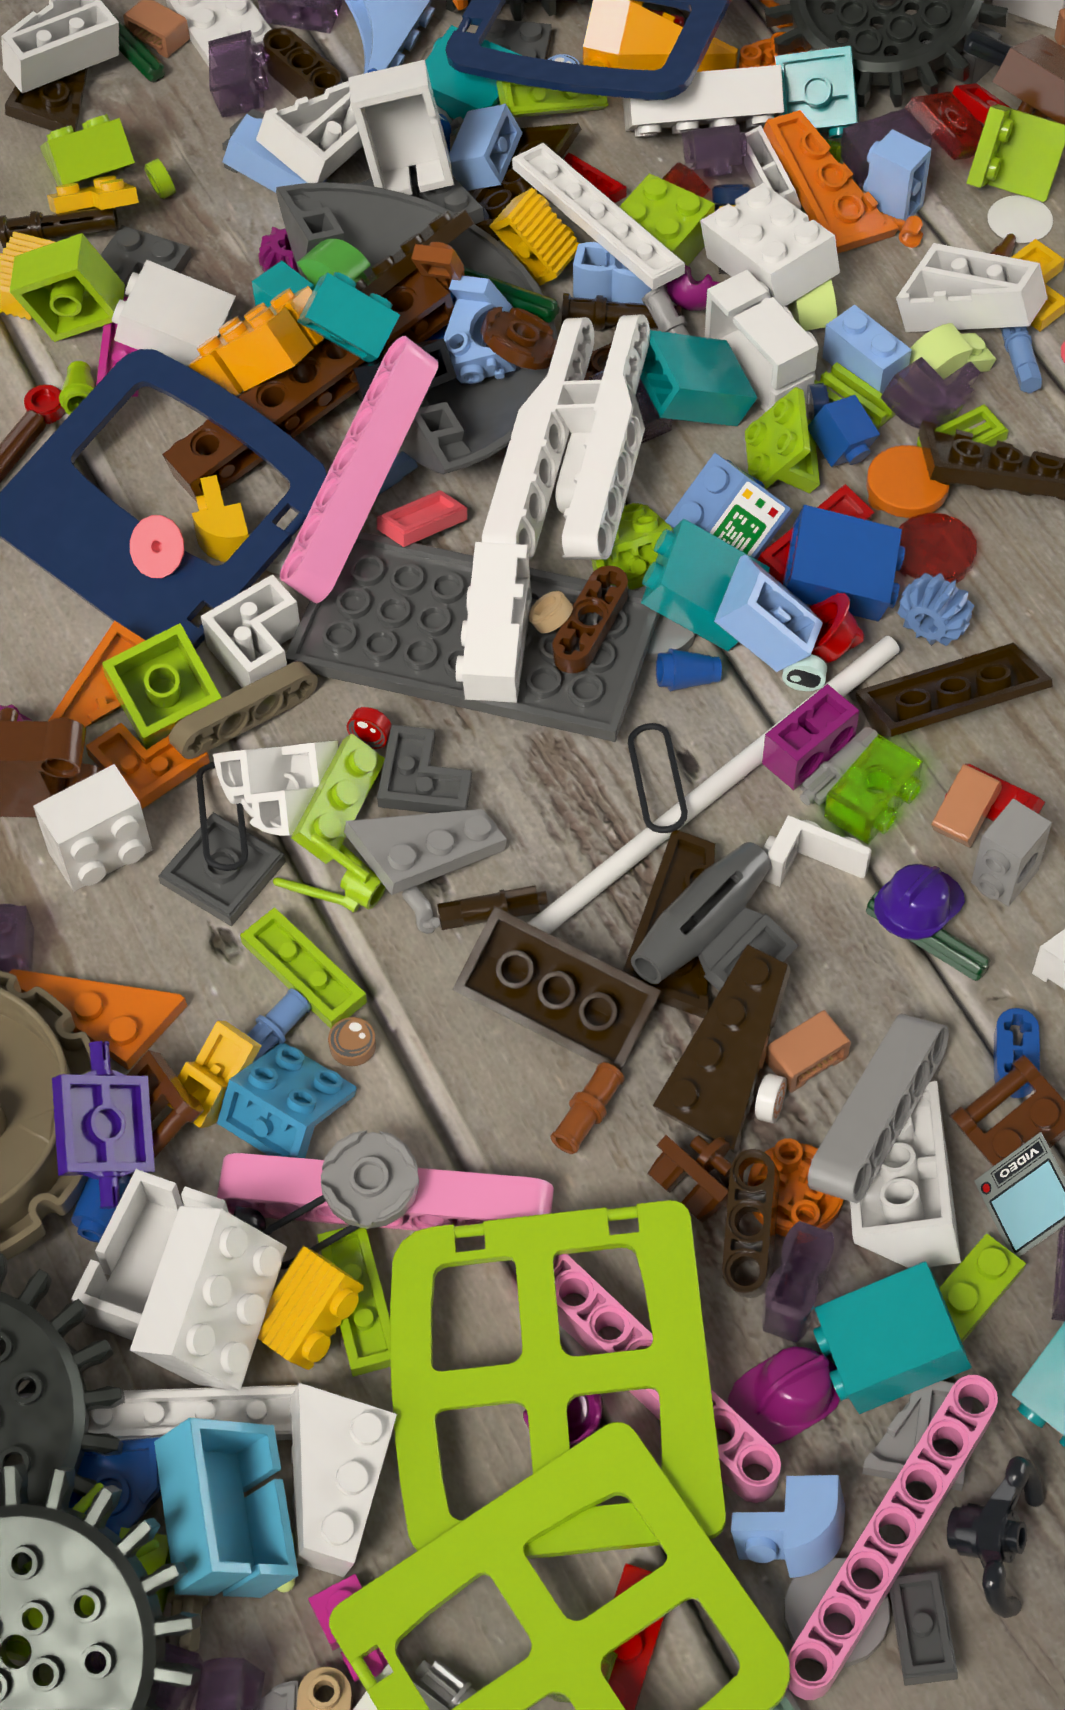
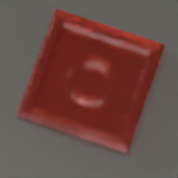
(947, 123)

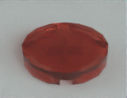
(937, 545)

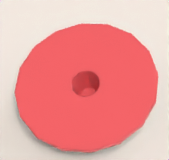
(157, 546)

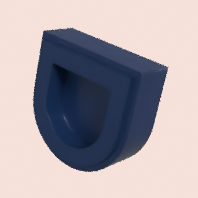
(728, 193)

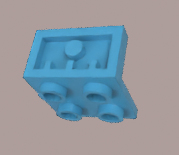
(282, 1101)

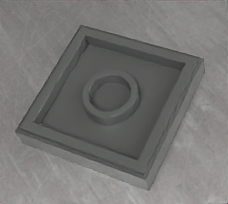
(218, 891)

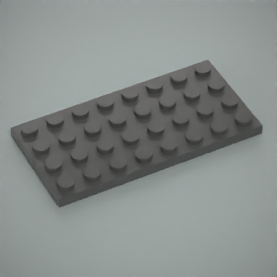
(400, 626)

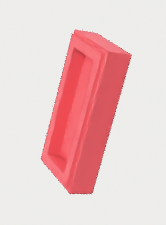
(421, 518)

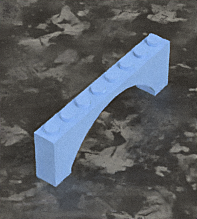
(385, 32)

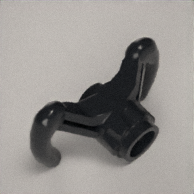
(996, 1532)

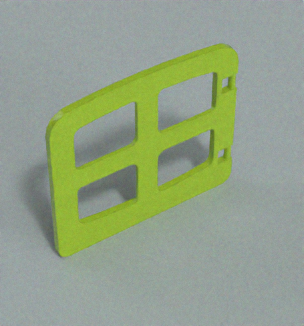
(549, 1378)
(564, 1652)

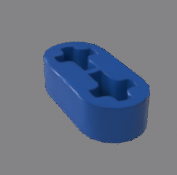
(1006, 1052)

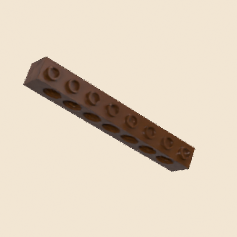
(306, 390)

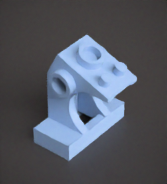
(463, 338)

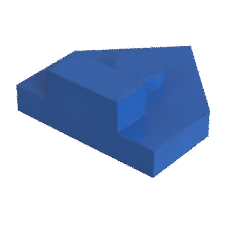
(132, 1472)

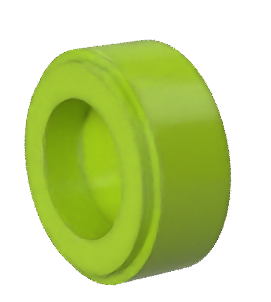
(159, 179)

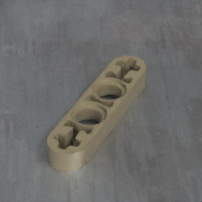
(243, 710)

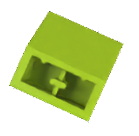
(87, 152)

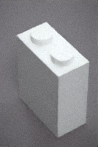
(170, 312)

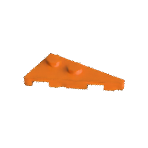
(90, 694)
(111, 1012)

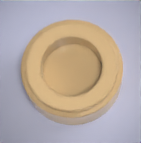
(550, 612)

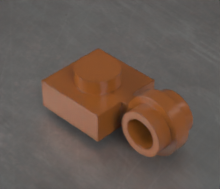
(438, 261)

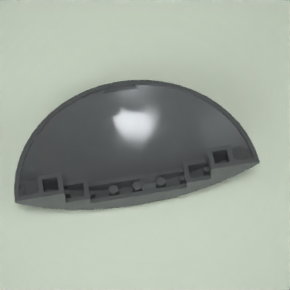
(455, 420)

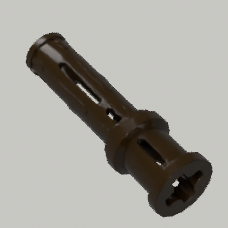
(59, 224)
(604, 312)

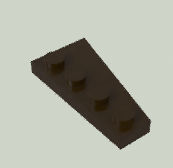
(51, 104)
(680, 865)

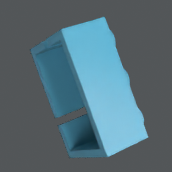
(220, 1535)

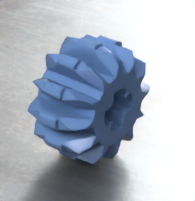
(935, 609)

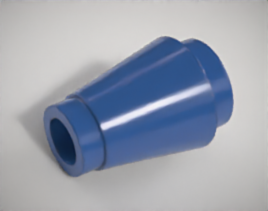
(686, 669)

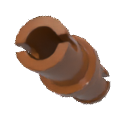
(587, 1108)

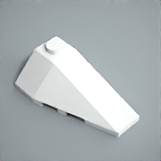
(911, 1202)

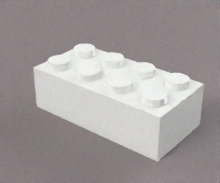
(711, 99)

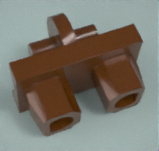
(676, 1163)

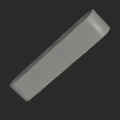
(878, 1108)

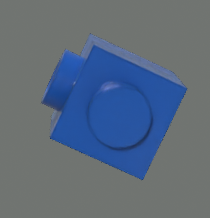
(843, 431)

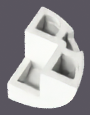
(274, 781)

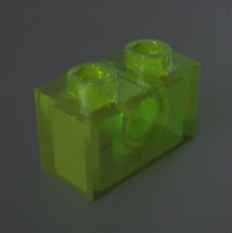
(881, 768)

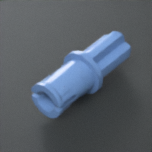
(278, 1021)

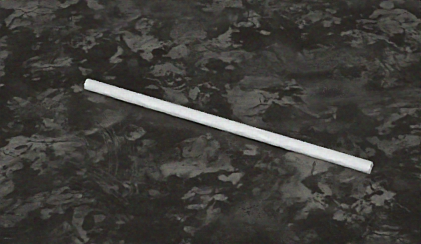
(696, 801)

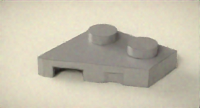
(907, 1430)

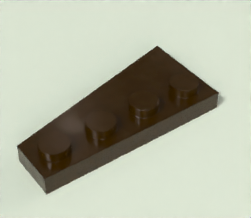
(395, 268)
(1001, 467)
(721, 1064)

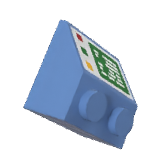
(731, 507)

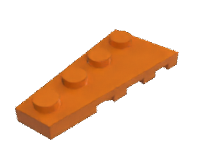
(825, 184)

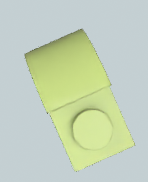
(815, 307)
(950, 350)

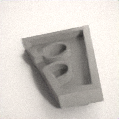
(424, 846)

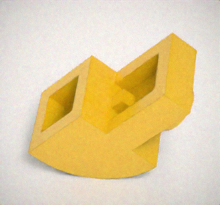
(218, 527)
(221, 1057)

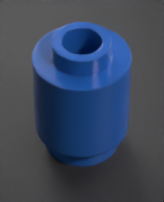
(88, 1216)

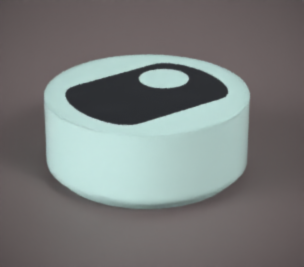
(806, 674)

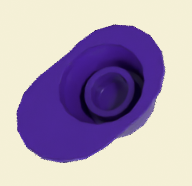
(918, 901)

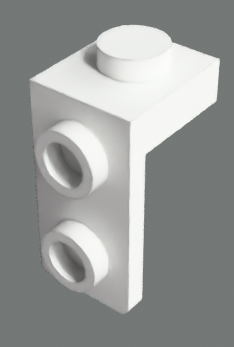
(813, 841)

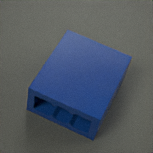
(846, 556)

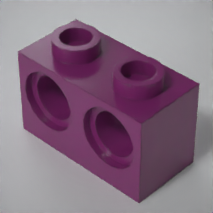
(809, 736)

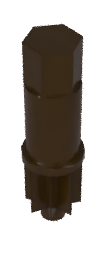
(478, 909)

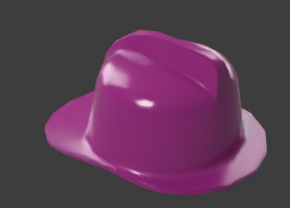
(785, 1393)

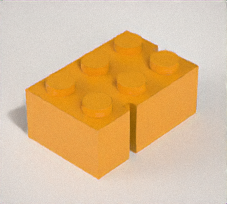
(259, 345)

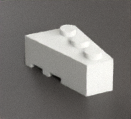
(313, 133)
(335, 1474)

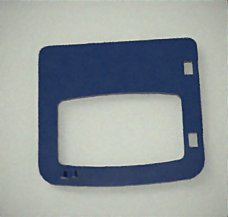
(469, 57)
(85, 537)

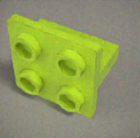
(782, 446)

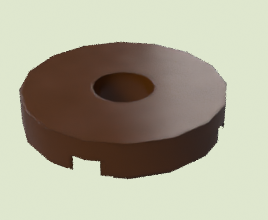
(519, 337)

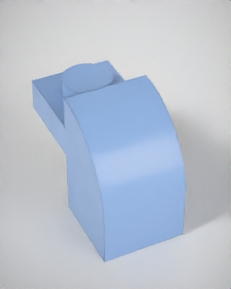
(803, 1535)

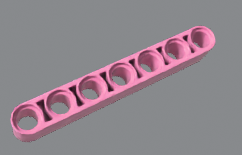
(359, 470)
(443, 1197)
(603, 1311)
(884, 1558)

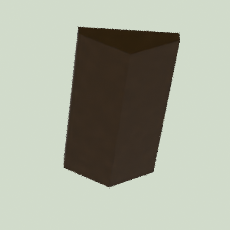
(497, 197)
(951, 690)
(556, 990)

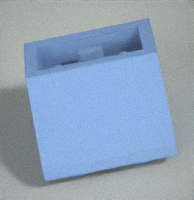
(767, 617)

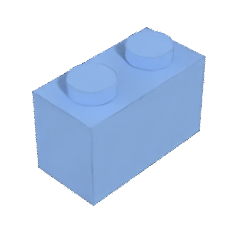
(484, 147)
(898, 174)
(865, 348)

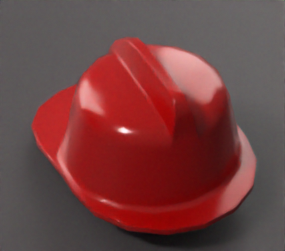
(839, 628)

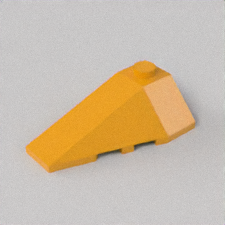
(635, 38)

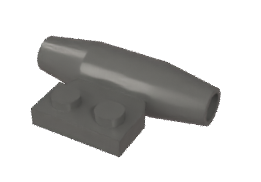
(713, 922)

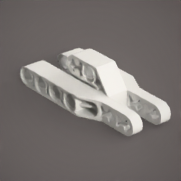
(600, 450)

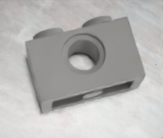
(1010, 852)

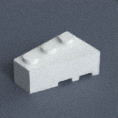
(59, 42)
(971, 291)
(495, 623)

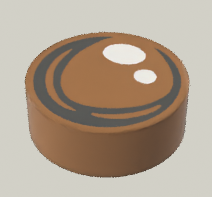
(352, 1041)

